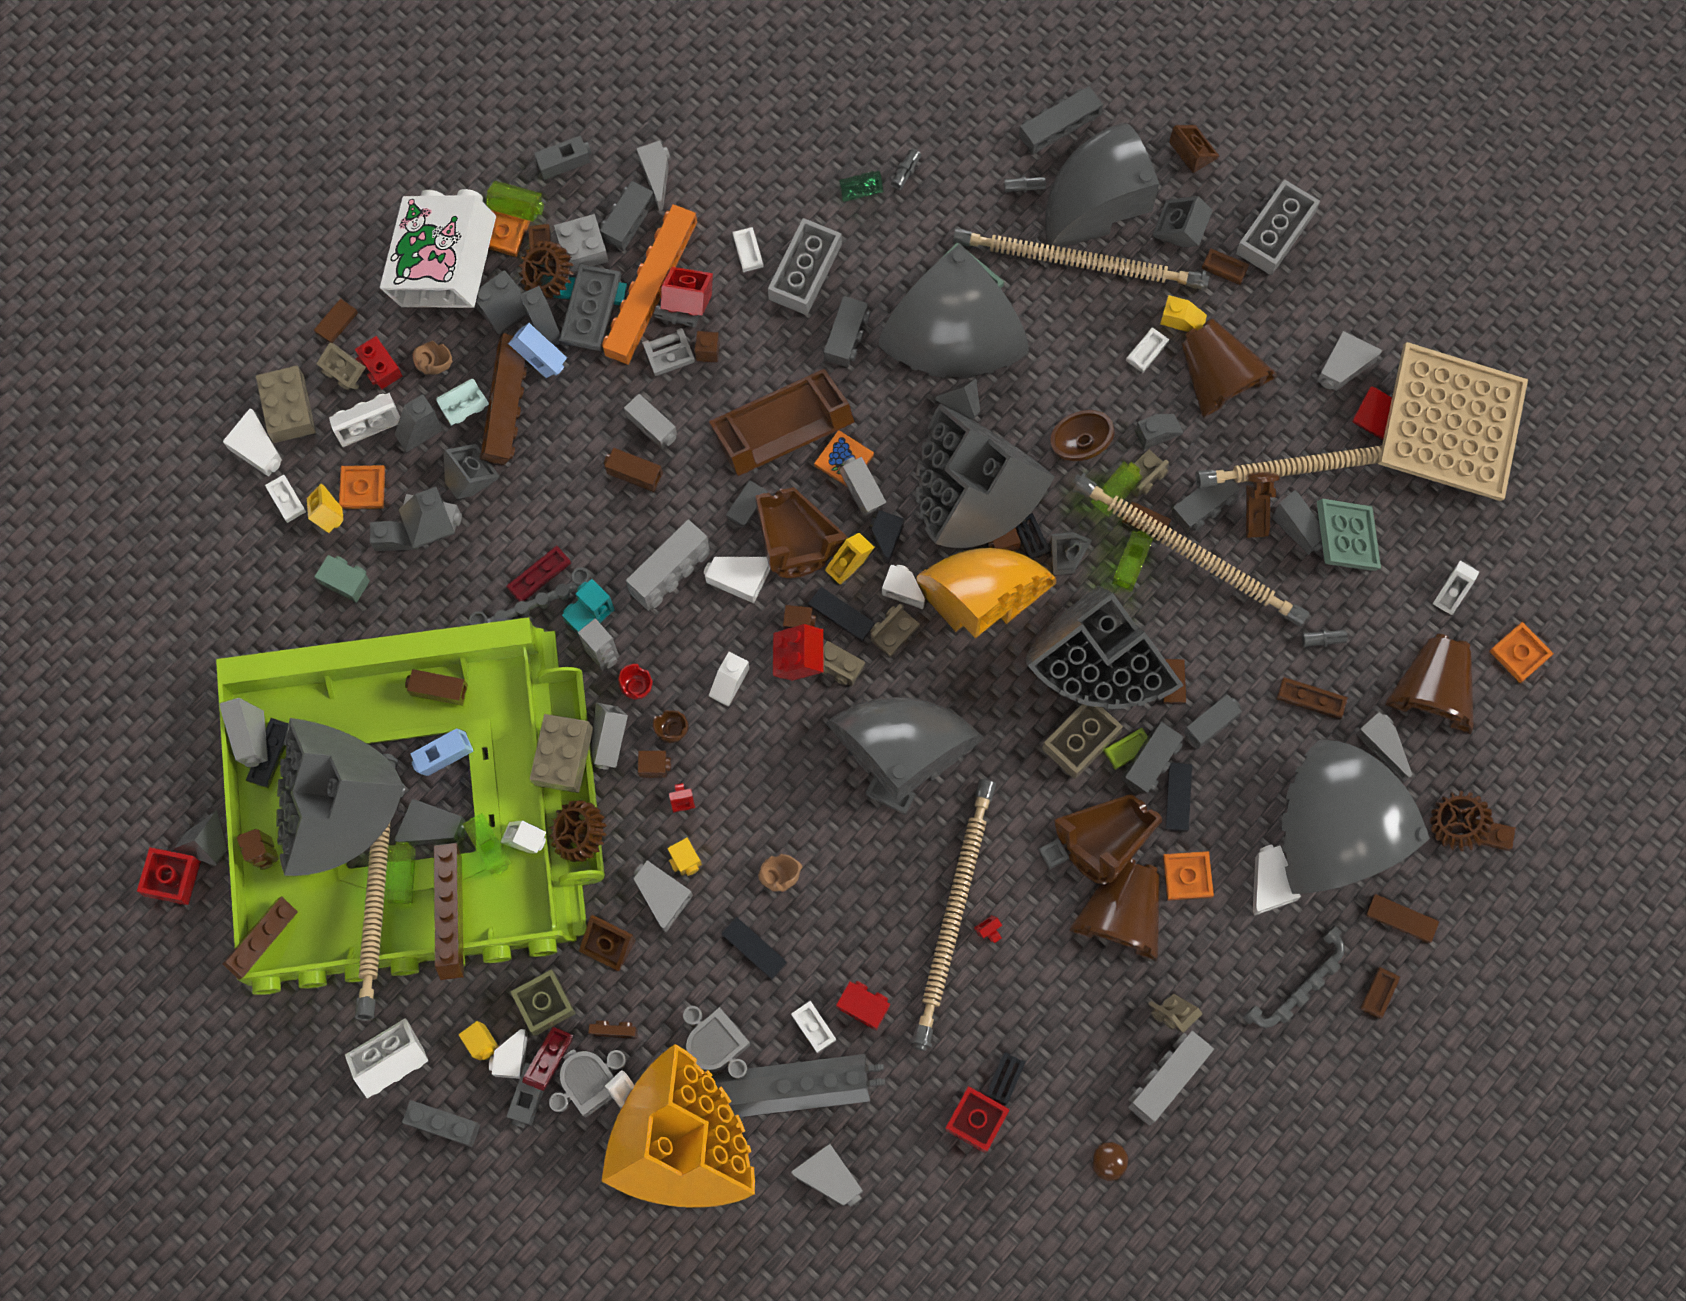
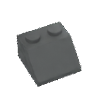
(1183, 221)
(500, 302)

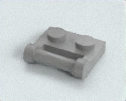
(670, 357)

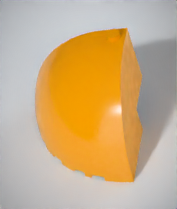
(983, 586)
(679, 1139)

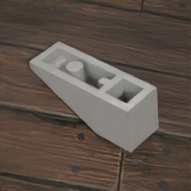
(655, 167)
(1384, 741)

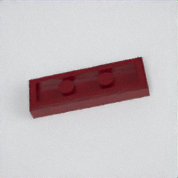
(538, 574)
(547, 1058)

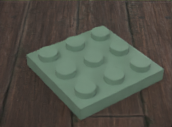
(1348, 535)

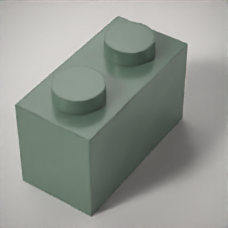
(342, 578)

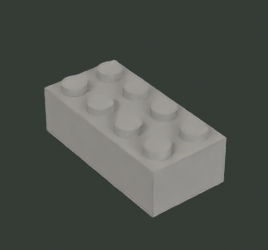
(1277, 227)
(805, 266)
(668, 565)
(1172, 1076)

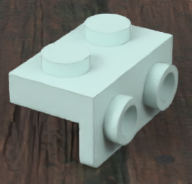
(462, 402)

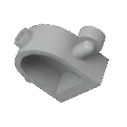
(716, 1042)
(585, 1079)

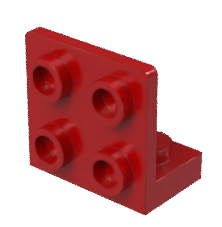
(1374, 412)

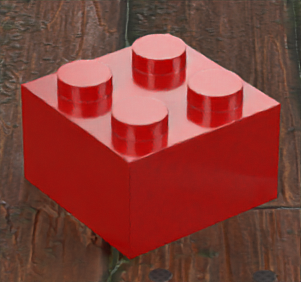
(686, 291)
(798, 652)
(168, 876)
(977, 1119)

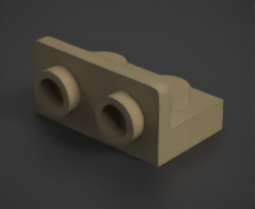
(341, 366)
(1151, 470)
(893, 630)
(841, 664)
(1175, 1013)

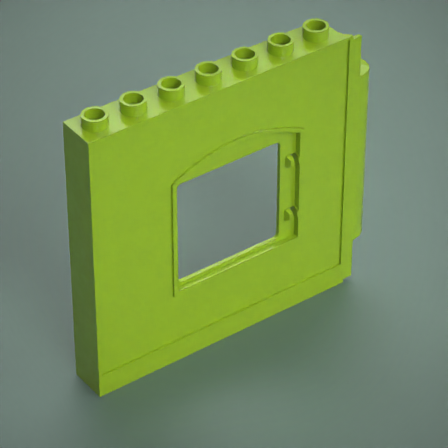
(363, 692)

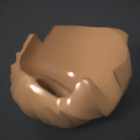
(432, 358)
(779, 872)

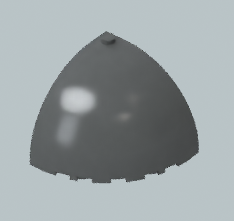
(1100, 185)
(955, 322)
(974, 482)
(1101, 656)
(903, 740)
(332, 798)
(1346, 819)

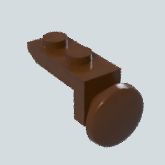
(1259, 503)

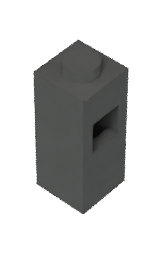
(562, 157)
(1213, 721)
(524, 1103)

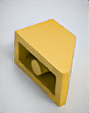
(1182, 315)
(324, 509)
(849, 558)

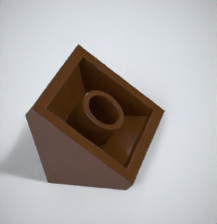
(1192, 146)
(606, 943)

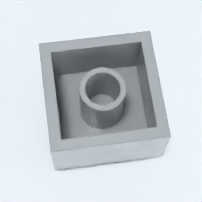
(582, 241)

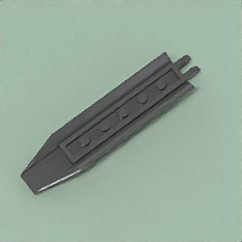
(800, 1085)

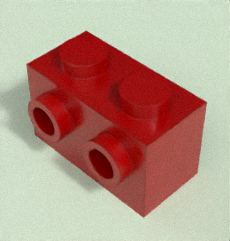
(378, 362)
(863, 1005)

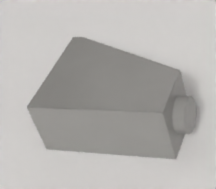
(1347, 361)
(245, 731)
(607, 735)
(662, 893)
(830, 1177)

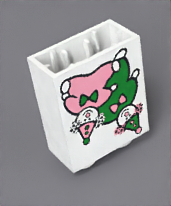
(438, 250)

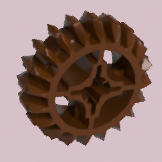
(555, 260)
(1449, 832)
(585, 833)

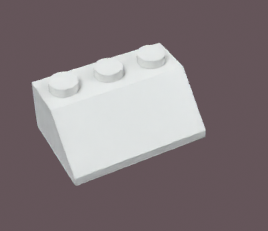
(365, 419)
(386, 1058)

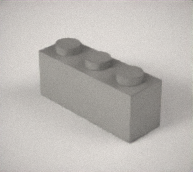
(599, 644)

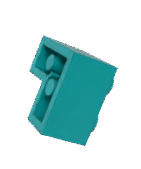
(591, 604)

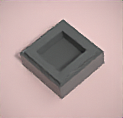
(1053, 854)

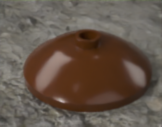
(1082, 435)

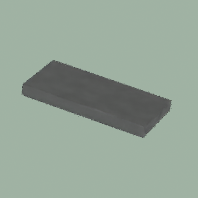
(590, 307)

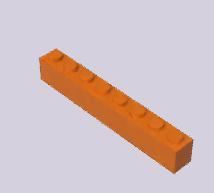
(647, 289)

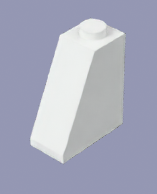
(253, 444)
(738, 575)
(1271, 881)

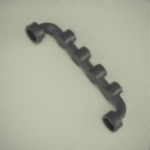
(541, 600)
(1313, 982)

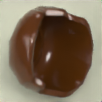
(670, 726)
(1110, 1161)

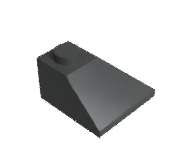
(465, 472)
(426, 518)

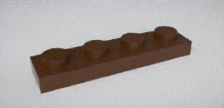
(260, 938)

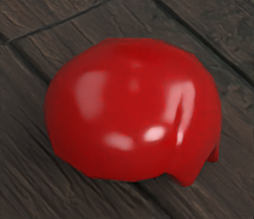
(635, 682)

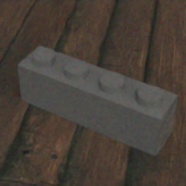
(1060, 120)

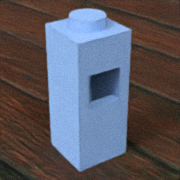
(538, 351)
(441, 752)

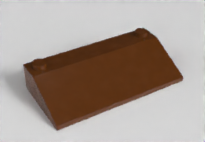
(782, 422)

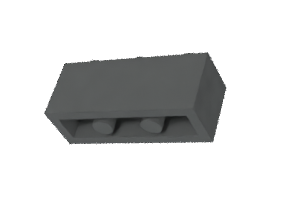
(627, 215)
(846, 332)
(1203, 504)
(1152, 758)
(441, 1123)

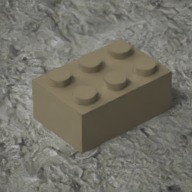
(285, 404)
(1082, 739)
(561, 753)

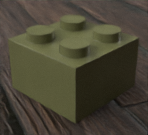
(543, 1002)

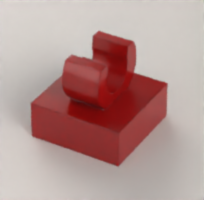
(681, 799)
(988, 928)

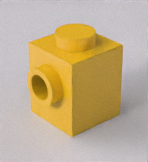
(684, 858)
(479, 1041)

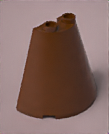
(1221, 366)
(796, 533)
(1439, 682)
(1106, 836)
(1125, 910)

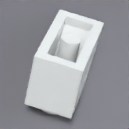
(902, 586)
(1456, 587)
(729, 678)
(524, 837)
(510, 1056)

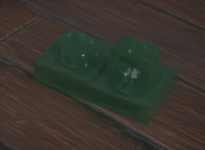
(861, 185)

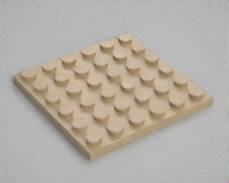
(1453, 421)

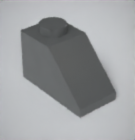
(1157, 429)
(389, 536)

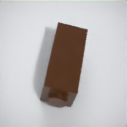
(633, 469)
(436, 687)

